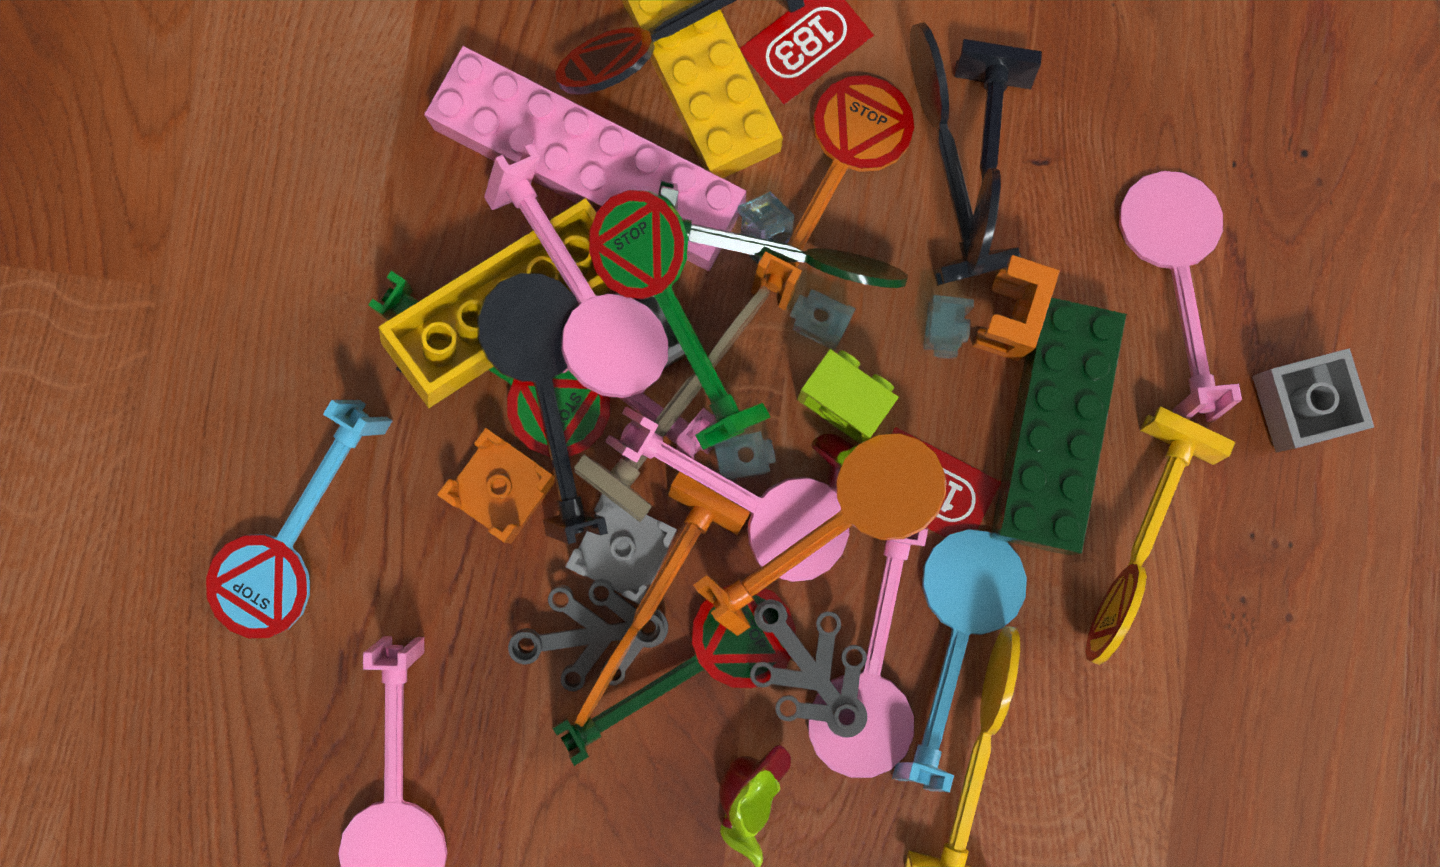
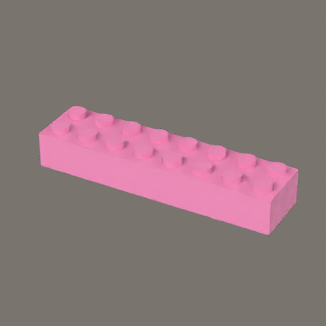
(578, 150)

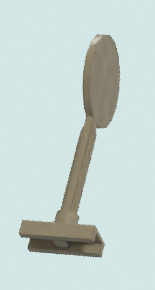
(617, 482)

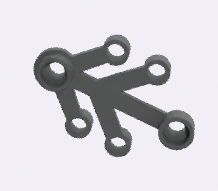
(596, 634)
(814, 674)

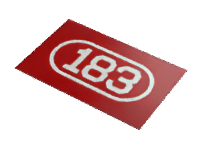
(805, 45)
(967, 494)

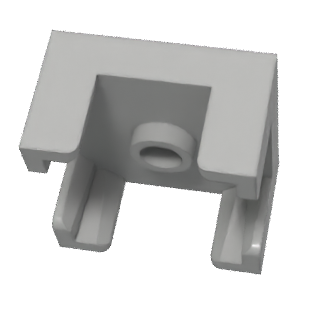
(627, 554)

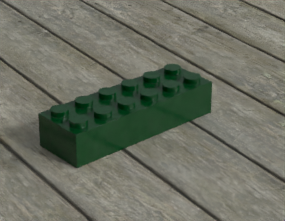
(1059, 429)

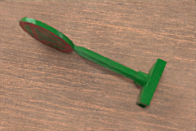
(640, 253)
(580, 409)

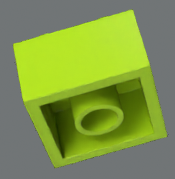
(848, 396)

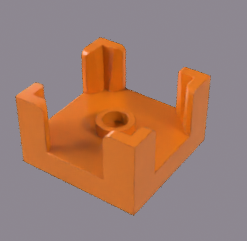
(1032, 288)
(499, 487)

